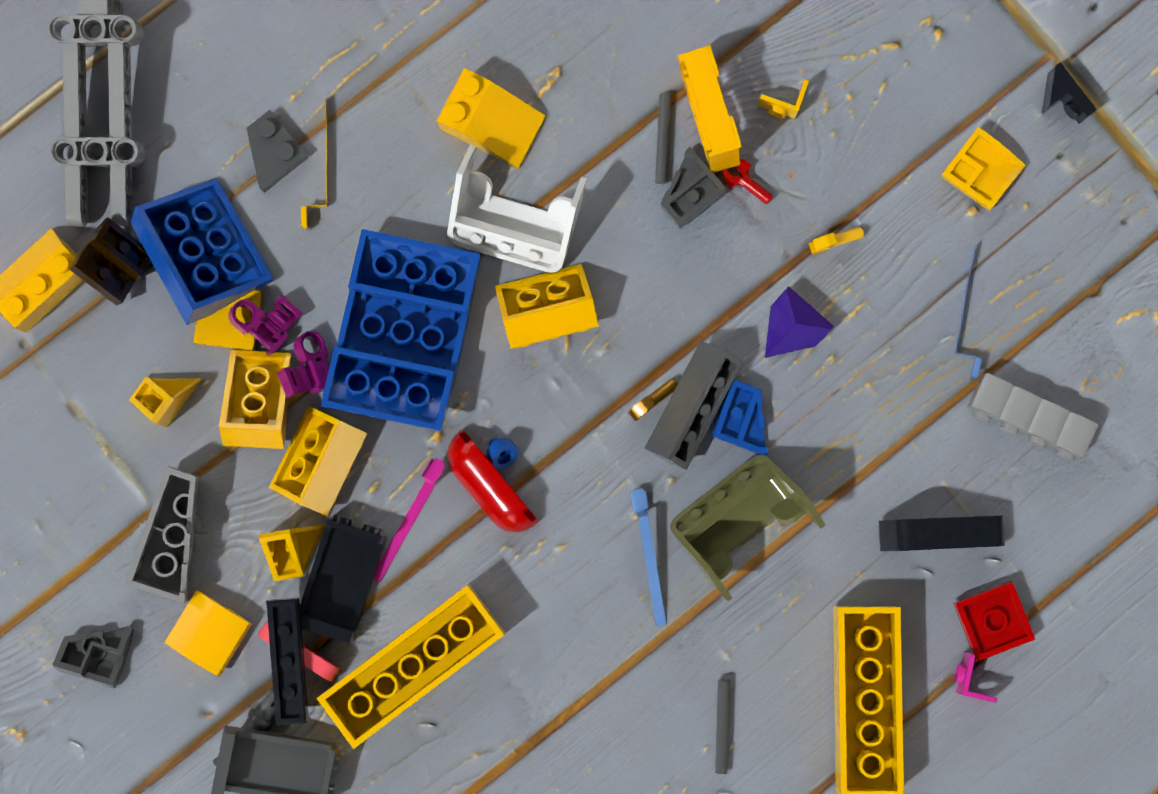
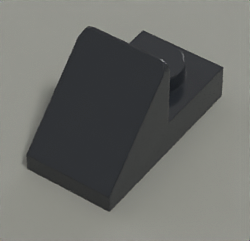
(1062, 87)

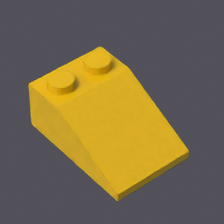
(490, 118)
(254, 400)

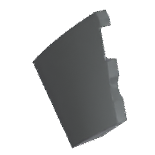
(95, 656)

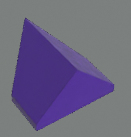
(794, 325)

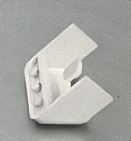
(508, 227)

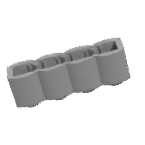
(1032, 416)

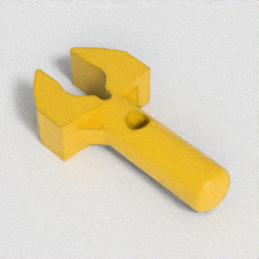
(831, 240)

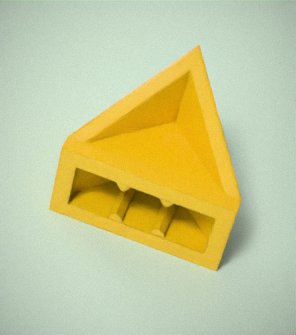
(163, 397)
(290, 550)

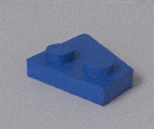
(741, 419)

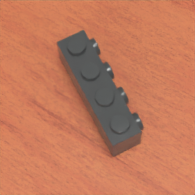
(706, 375)

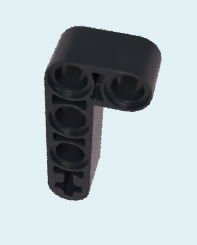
(941, 533)

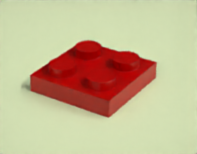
(994, 621)

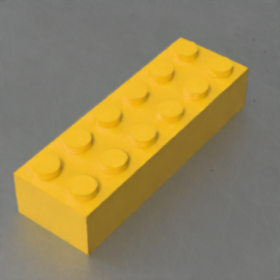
(411, 666)
(868, 700)

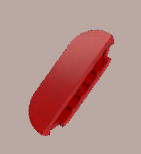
(487, 486)

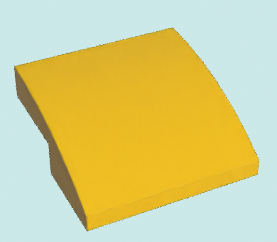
(208, 633)

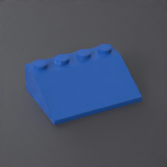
(200, 249)

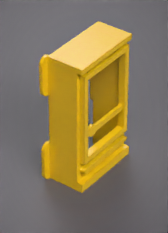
(709, 110)

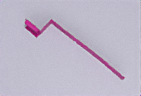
(431, 475)

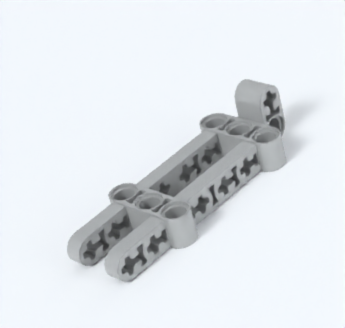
(110, 16)

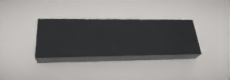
(287, 661)

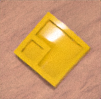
(983, 169)

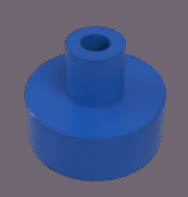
(502, 452)

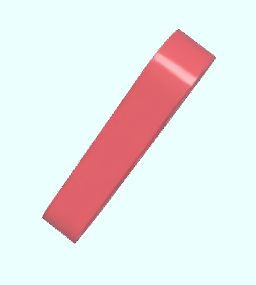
(312, 659)

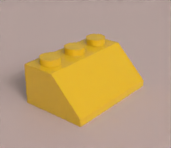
(37, 281)
(546, 306)
(317, 461)

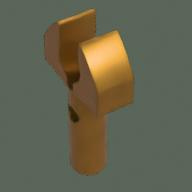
(652, 400)

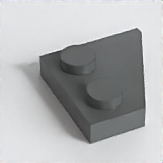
(273, 150)
(691, 190)

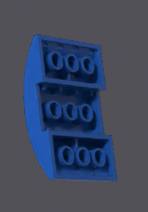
(402, 330)

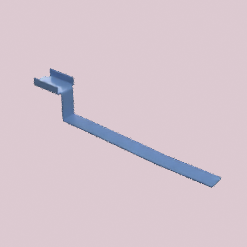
(977, 361)
(640, 506)

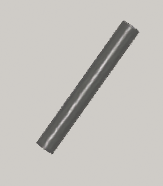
(663, 138)
(722, 729)

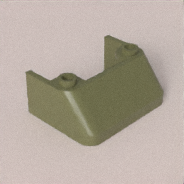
(737, 510)

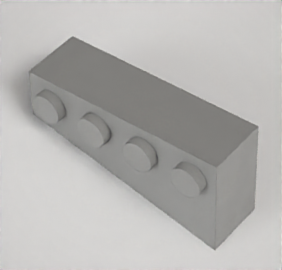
(166, 545)

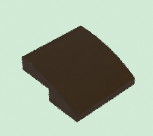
(111, 261)

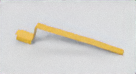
(304, 213)

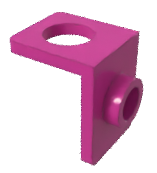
(963, 676)

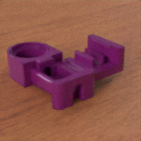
(266, 330)
(307, 375)

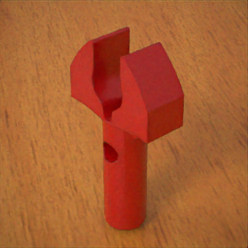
(747, 182)

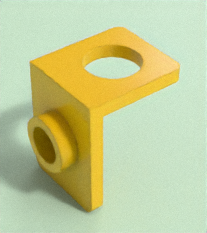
(781, 109)

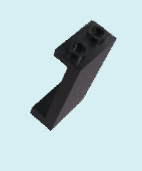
(341, 579)

